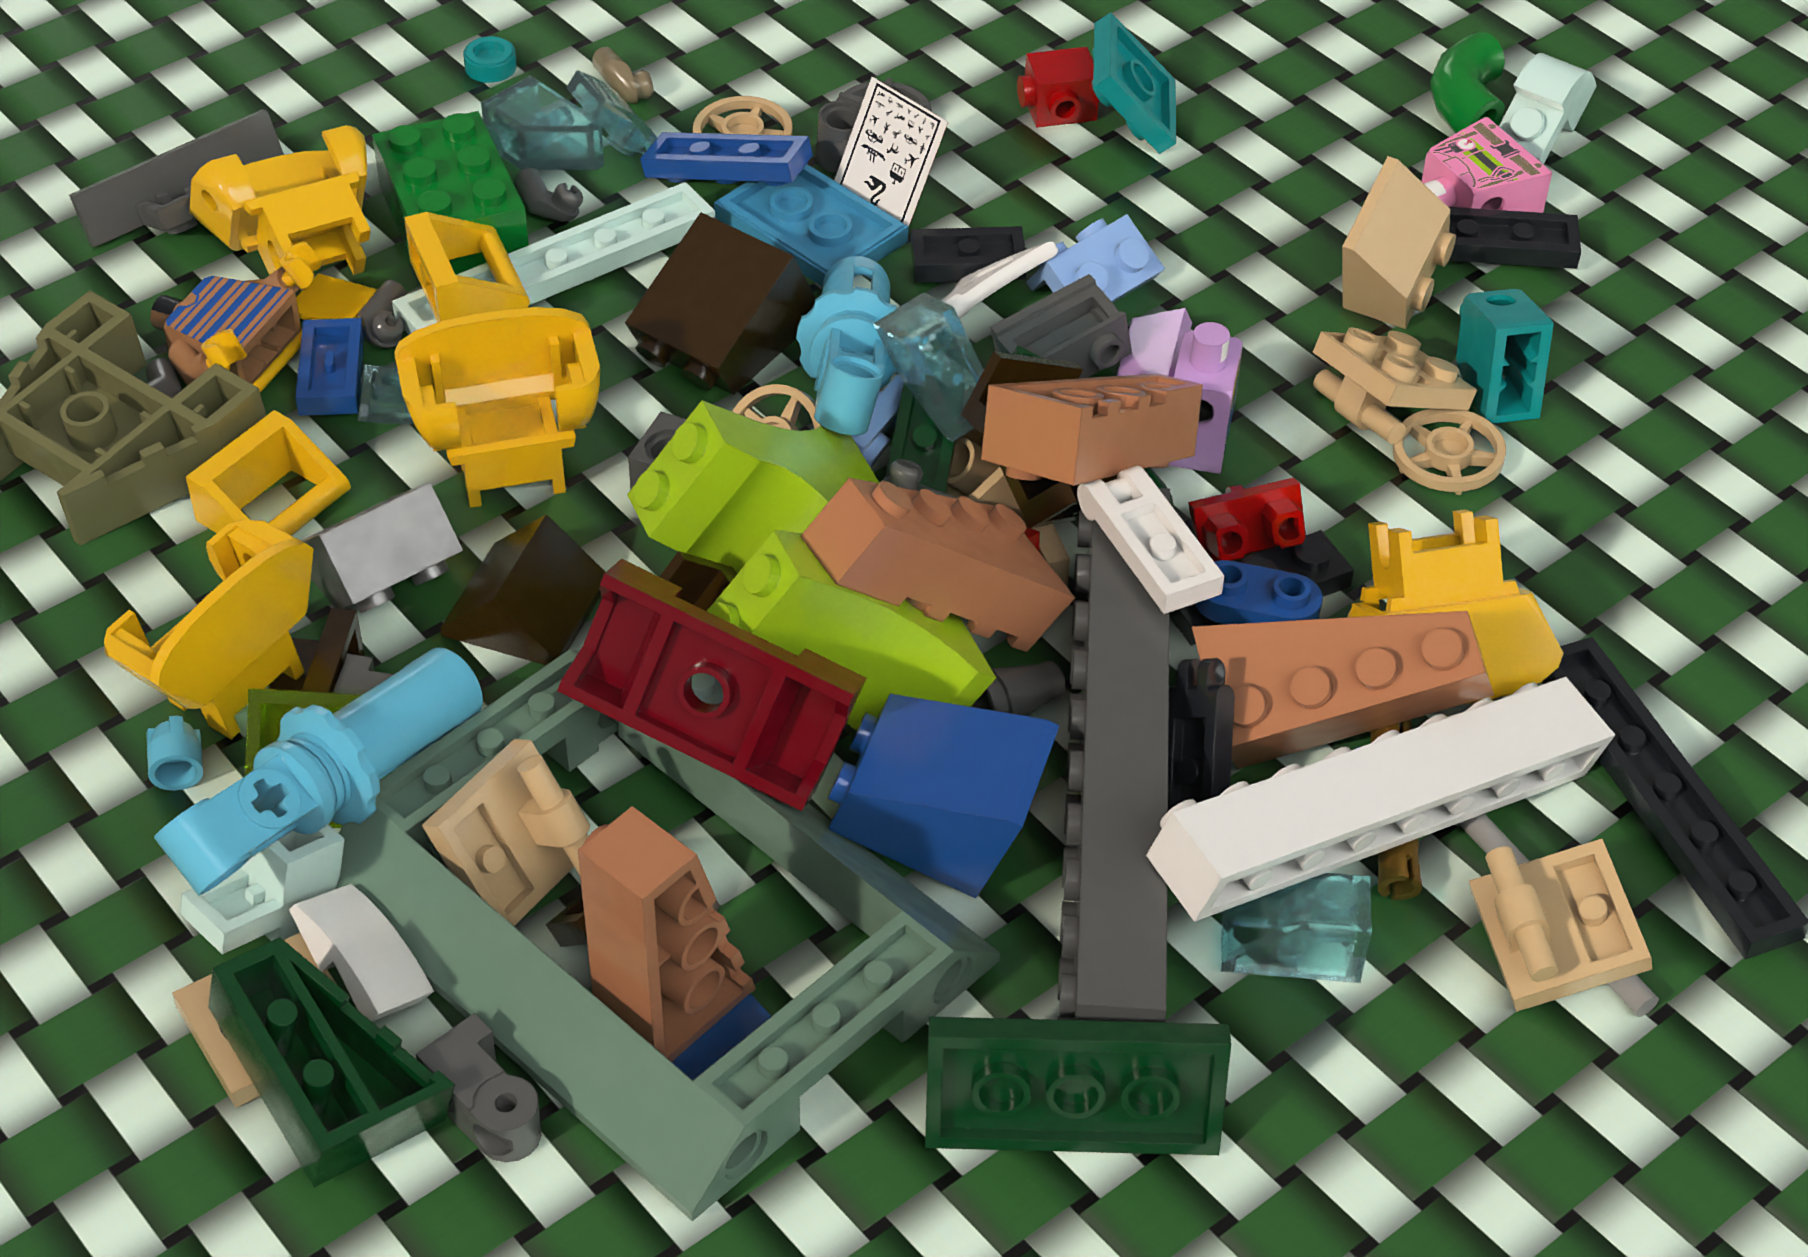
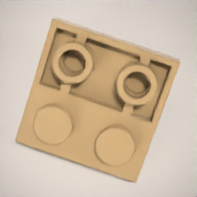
(1383, 374)
(510, 831)
(1558, 923)

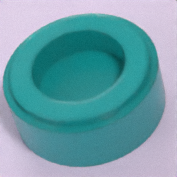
(490, 59)

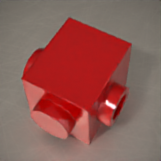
(1059, 87)

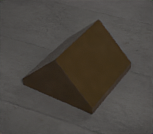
(528, 595)

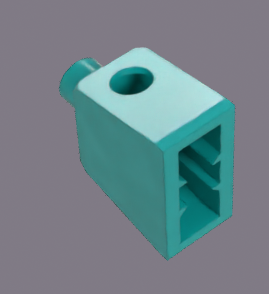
(1507, 336)

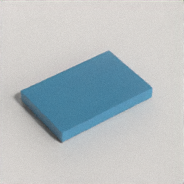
(812, 221)

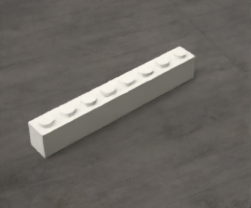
(1375, 796)

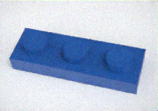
(726, 157)

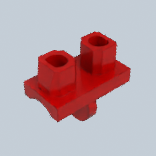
(1249, 519)

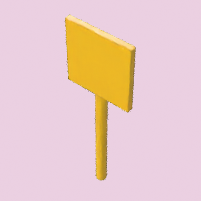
(323, 299)

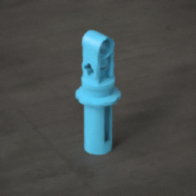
(844, 346)
(322, 768)

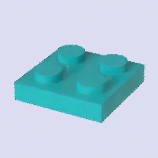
(1134, 84)

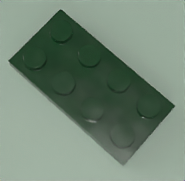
(1076, 1085)

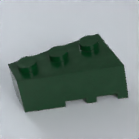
(321, 1064)

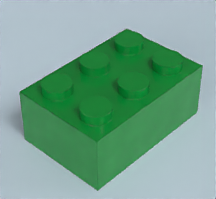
(451, 172)

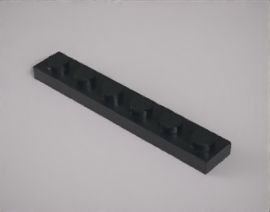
(1683, 811)

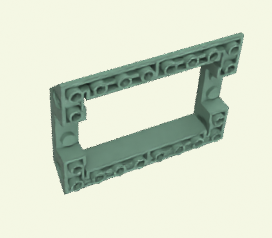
(675, 1131)

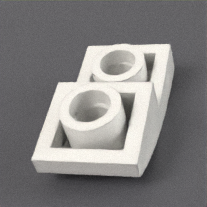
(370, 955)

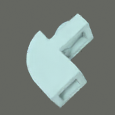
(1546, 100)
(263, 890)

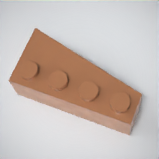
(1090, 426)
(939, 558)
(1341, 676)
(655, 936)

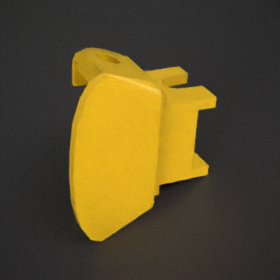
(289, 201)
(487, 388)
(1463, 575)
(234, 634)

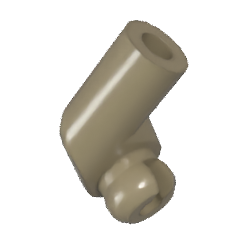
(620, 77)

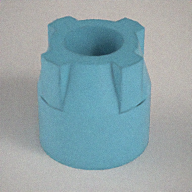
(174, 755)

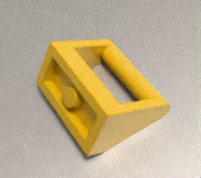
(439, 238)
(253, 465)

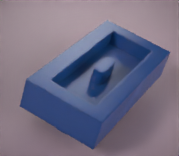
(330, 367)

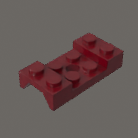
(776, 709)

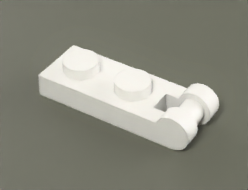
(1152, 539)

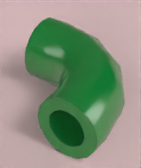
(1461, 80)

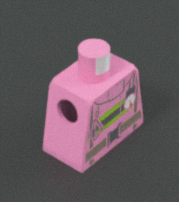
(1486, 171)

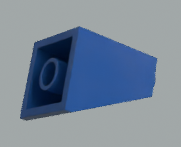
(941, 786)

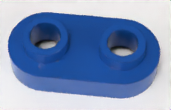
(1261, 595)

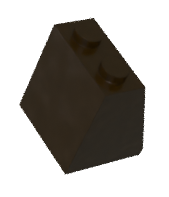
(721, 306)

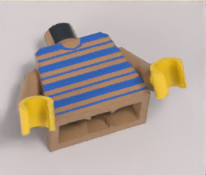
(236, 320)

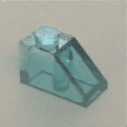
(541, 129)
(933, 359)
(1302, 930)

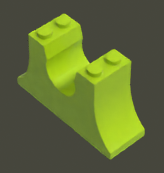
(743, 500)

